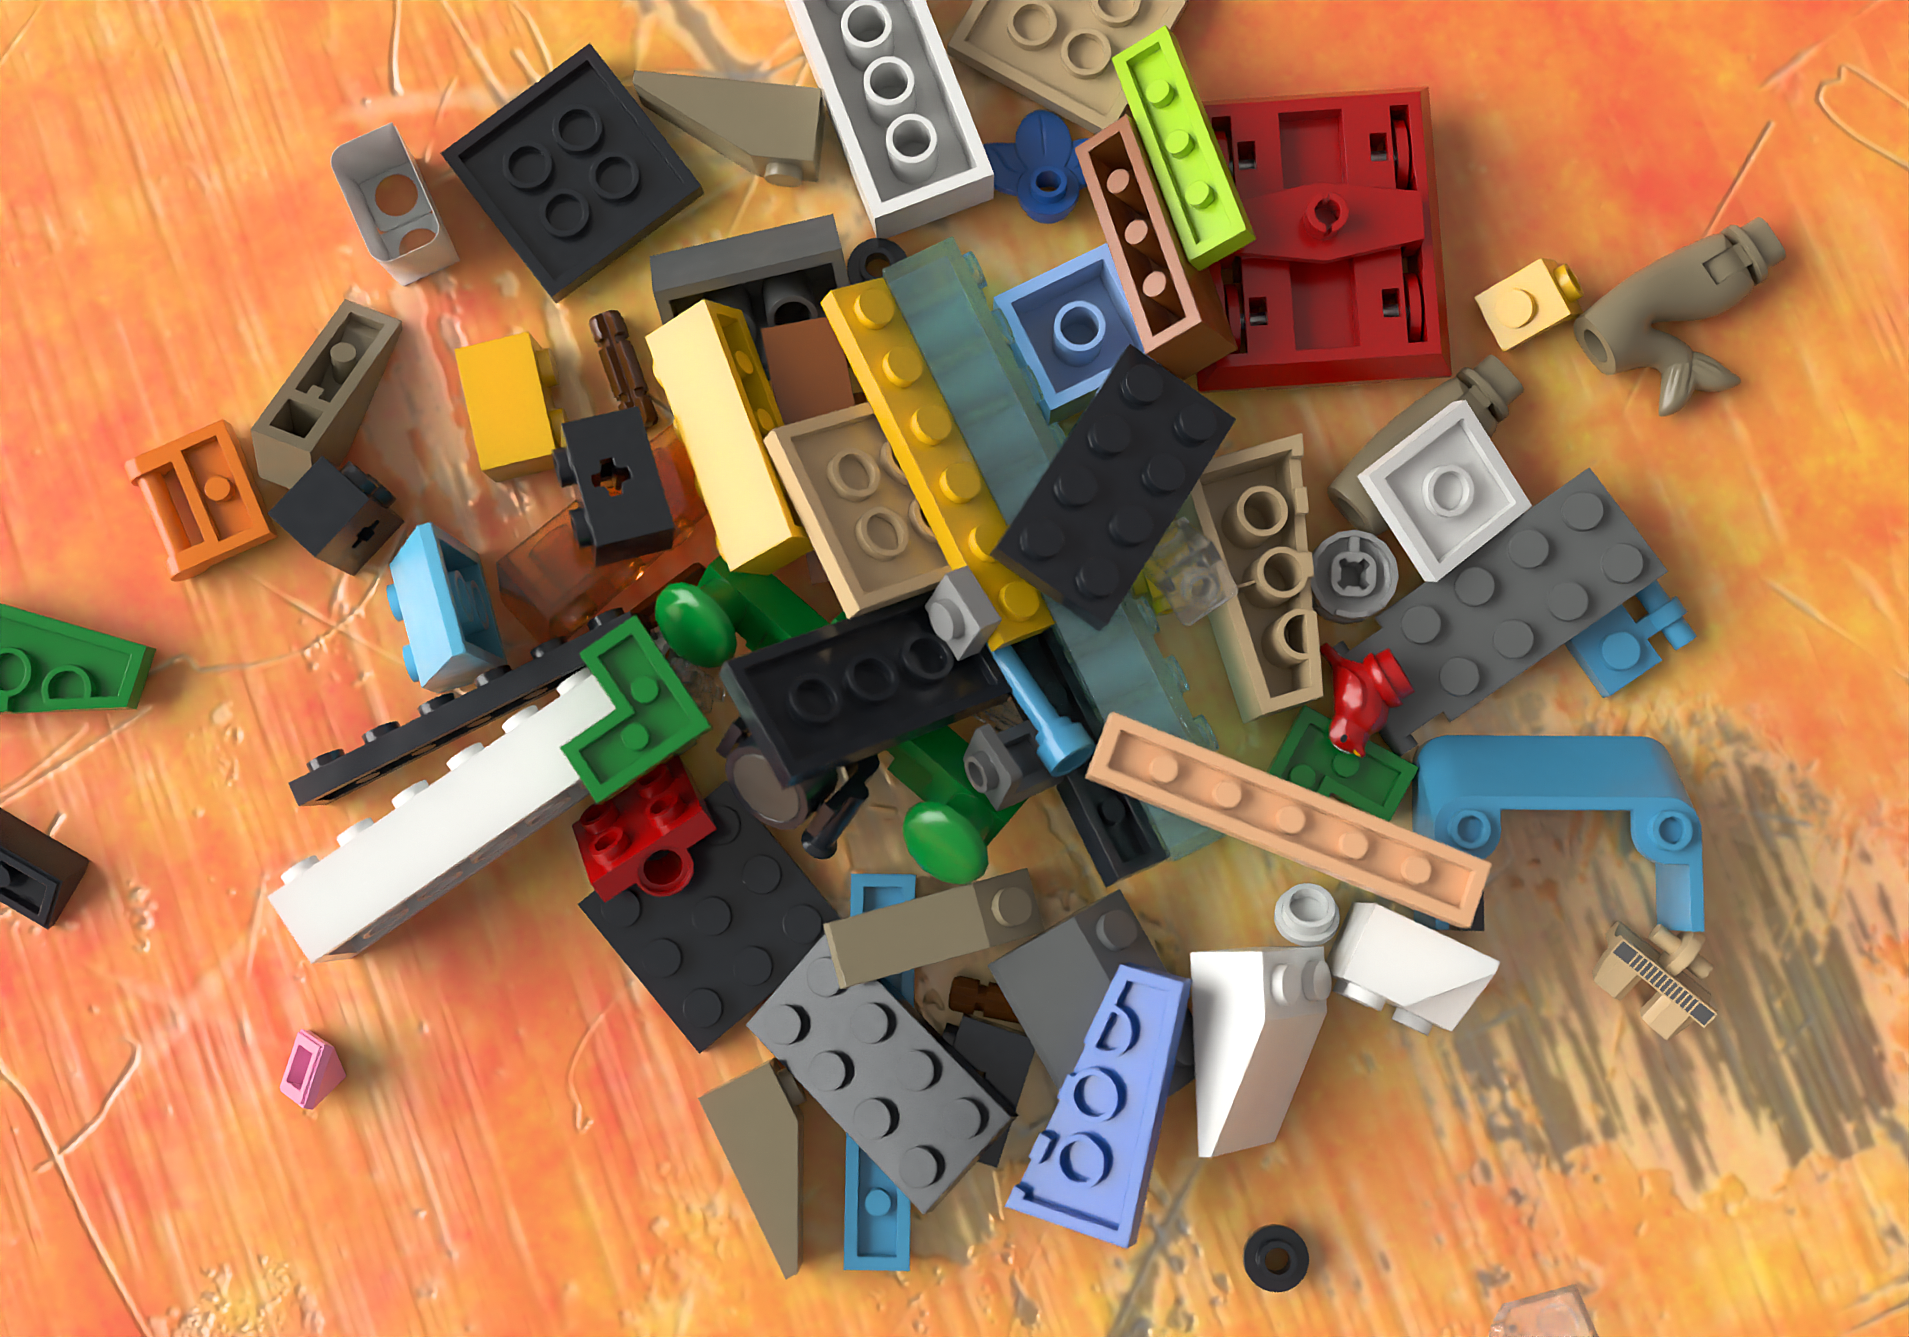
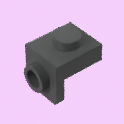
(1007, 765)

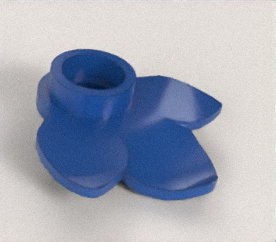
(1039, 159)

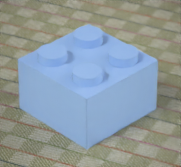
(1070, 329)

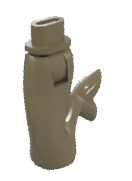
(1678, 287)
(1487, 391)

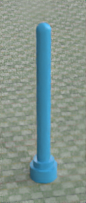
(1061, 742)

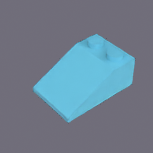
(445, 611)

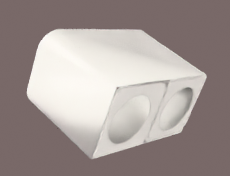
(359, 170)

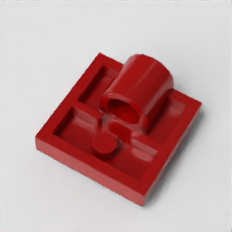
(649, 816)

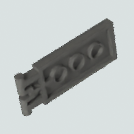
(1510, 604)

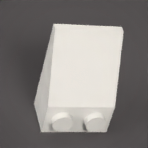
(1252, 1038)

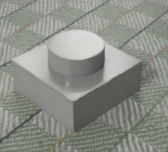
(962, 613)

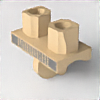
(1677, 996)

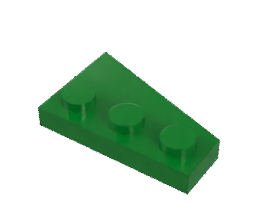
(66, 666)

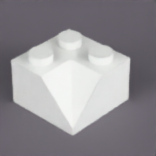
(1408, 966)

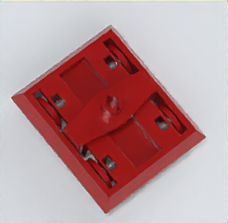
(1332, 242)

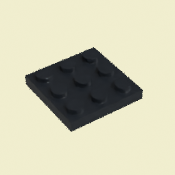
(573, 173)
(726, 933)

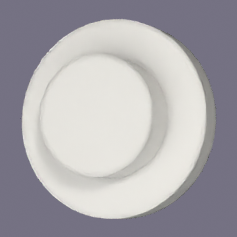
(1307, 915)

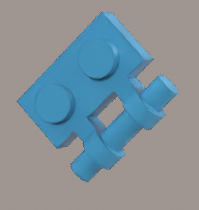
(1617, 648)

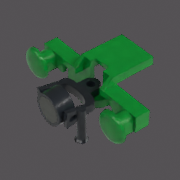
(942, 834)

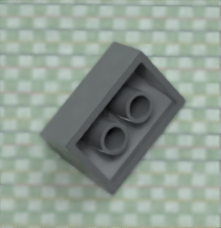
(767, 274)
(1064, 975)

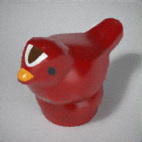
(1363, 696)

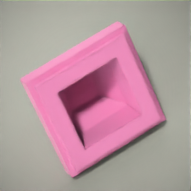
(311, 1070)

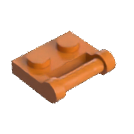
(218, 492)

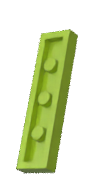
(1183, 149)

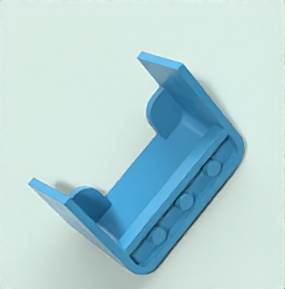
(1474, 777)

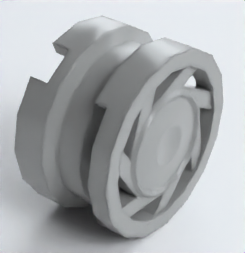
(1352, 577)

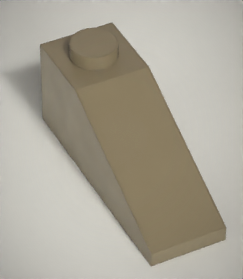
(755, 124)
(325, 395)
(933, 928)
(764, 1142)

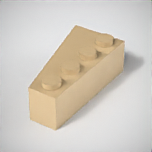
(1256, 518)

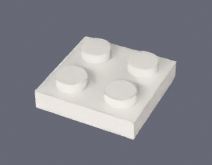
(1444, 491)

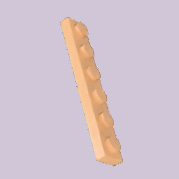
(1288, 820)

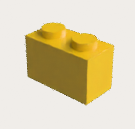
(511, 404)

